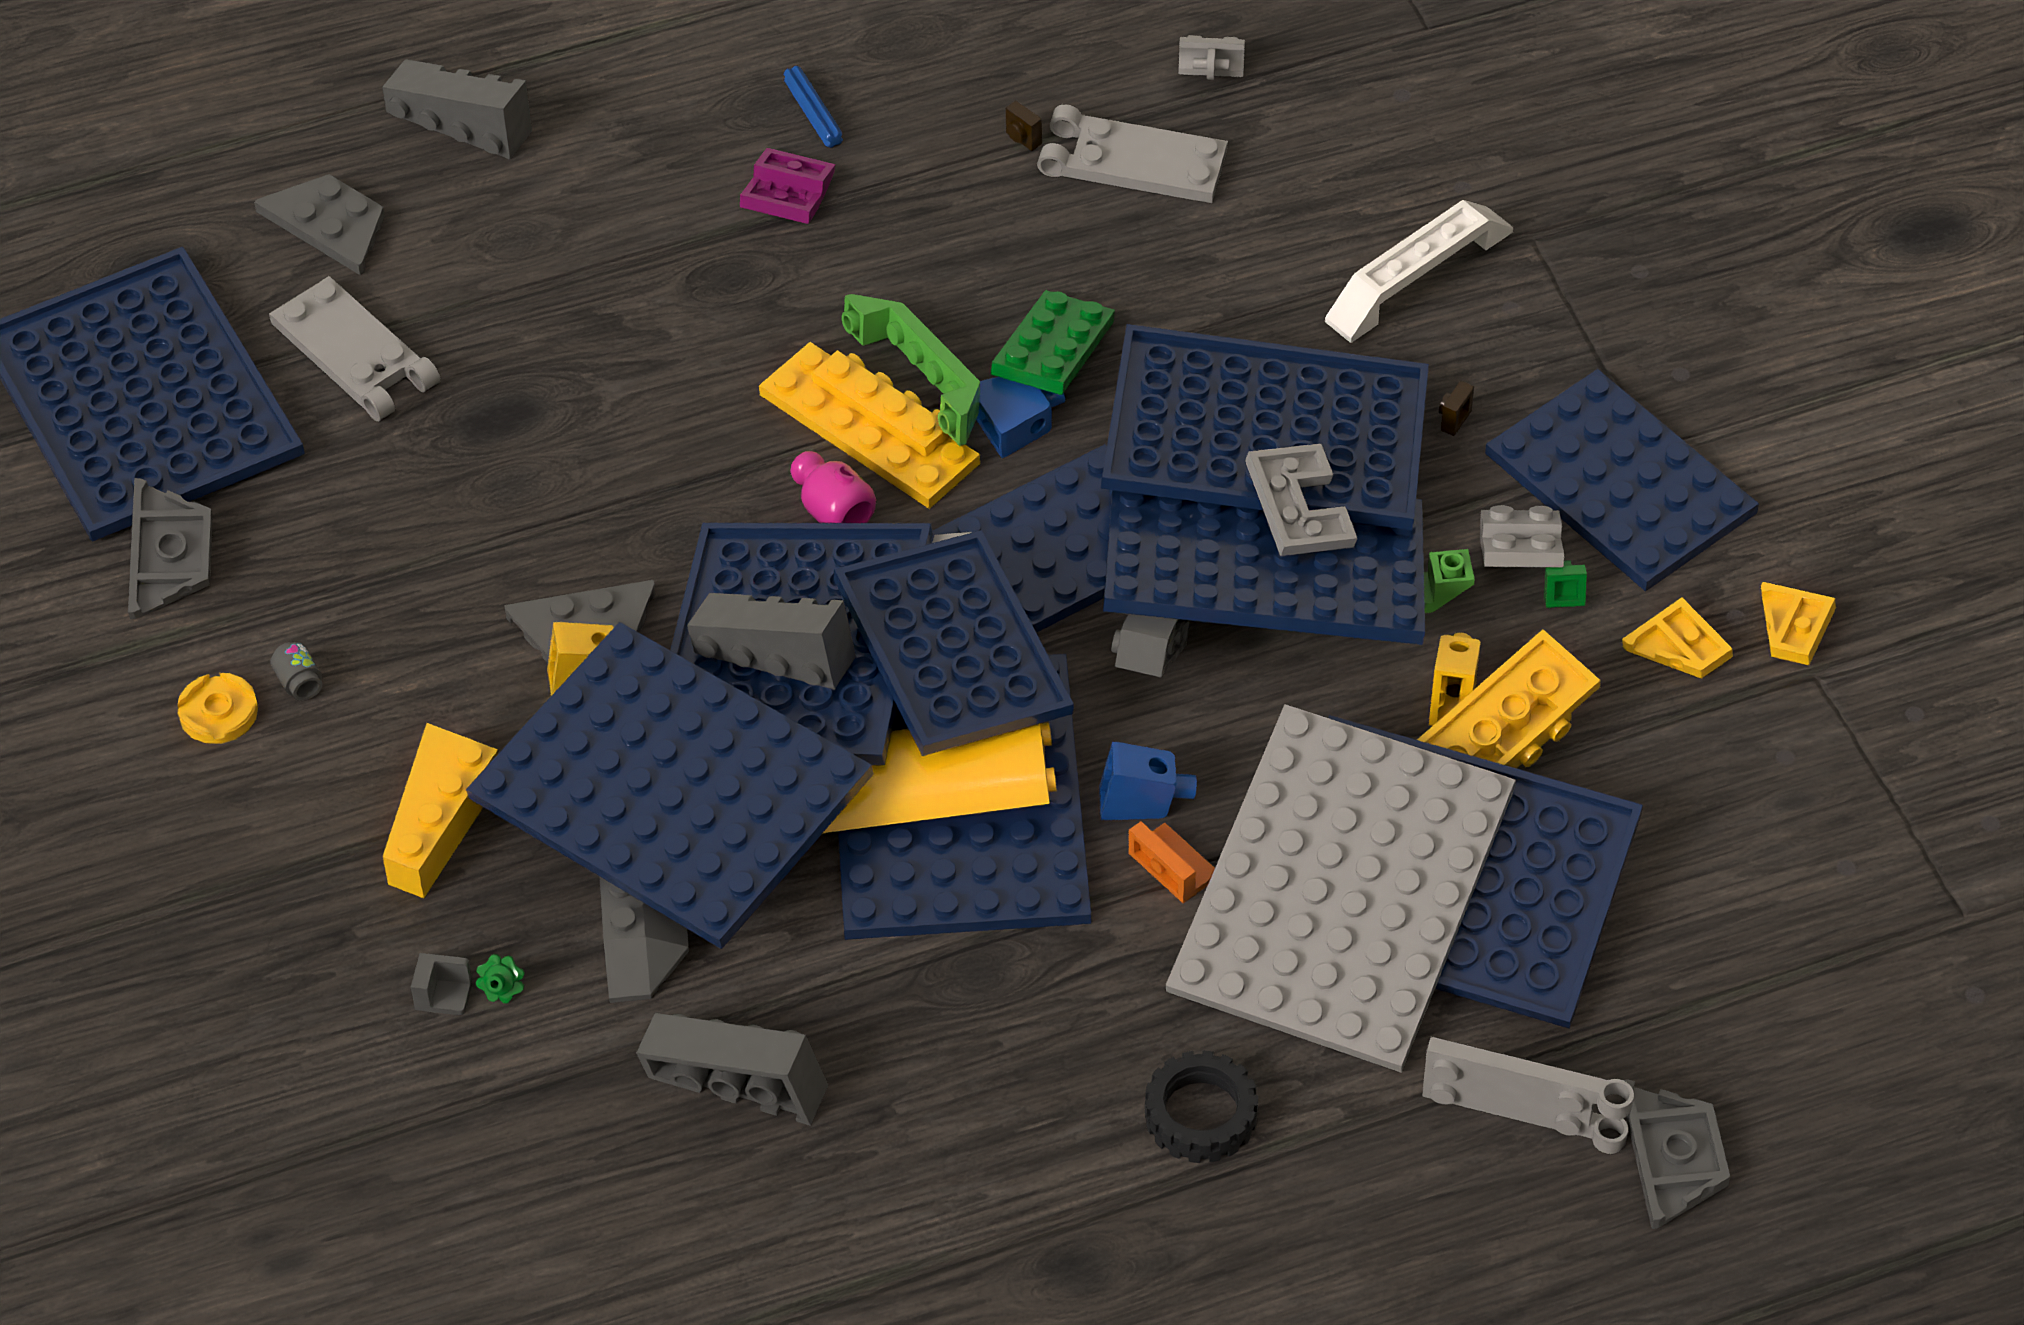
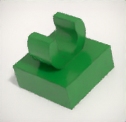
(1565, 585)

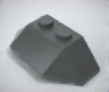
(638, 945)

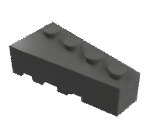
(461, 106)
(776, 636)
(735, 1063)

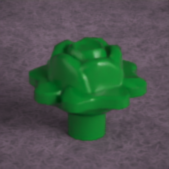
(500, 978)

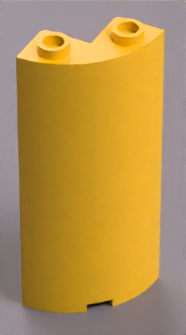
(958, 781)

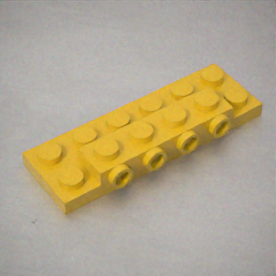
(871, 421)
(1518, 706)

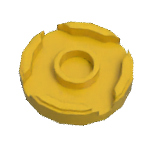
(217, 708)

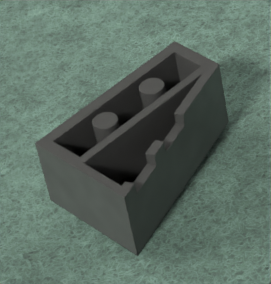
(1149, 643)

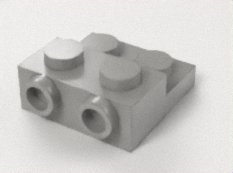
(1521, 537)

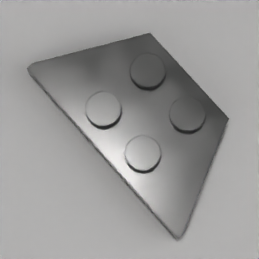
(328, 218)
(167, 549)
(599, 606)
(1675, 1152)

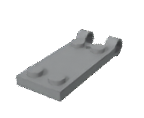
(1134, 156)
(351, 346)
(1527, 1092)

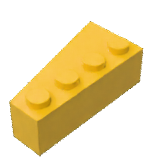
(434, 809)

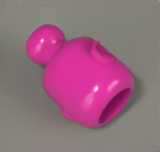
(832, 490)

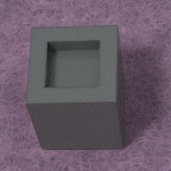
(441, 984)

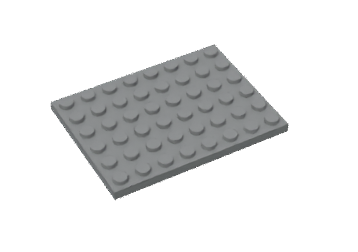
(1341, 887)

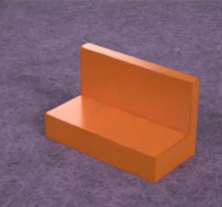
(1170, 860)

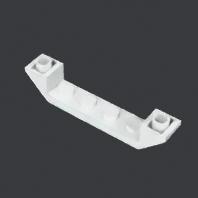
(1358, 304)

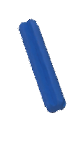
(813, 106)

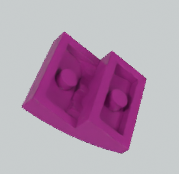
(787, 185)

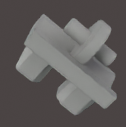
(1211, 56)

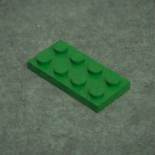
(1053, 342)

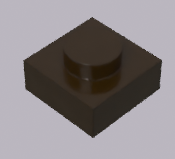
(1023, 125)
(1456, 407)

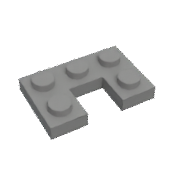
(1278, 481)

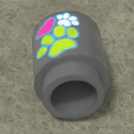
(297, 670)

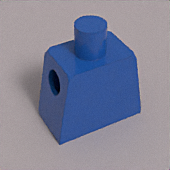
(1014, 413)
(1141, 783)

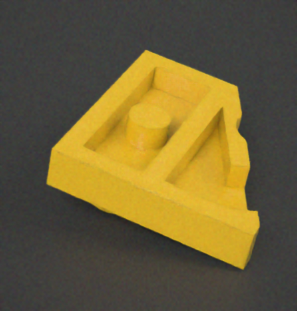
(1795, 621)
(1680, 640)

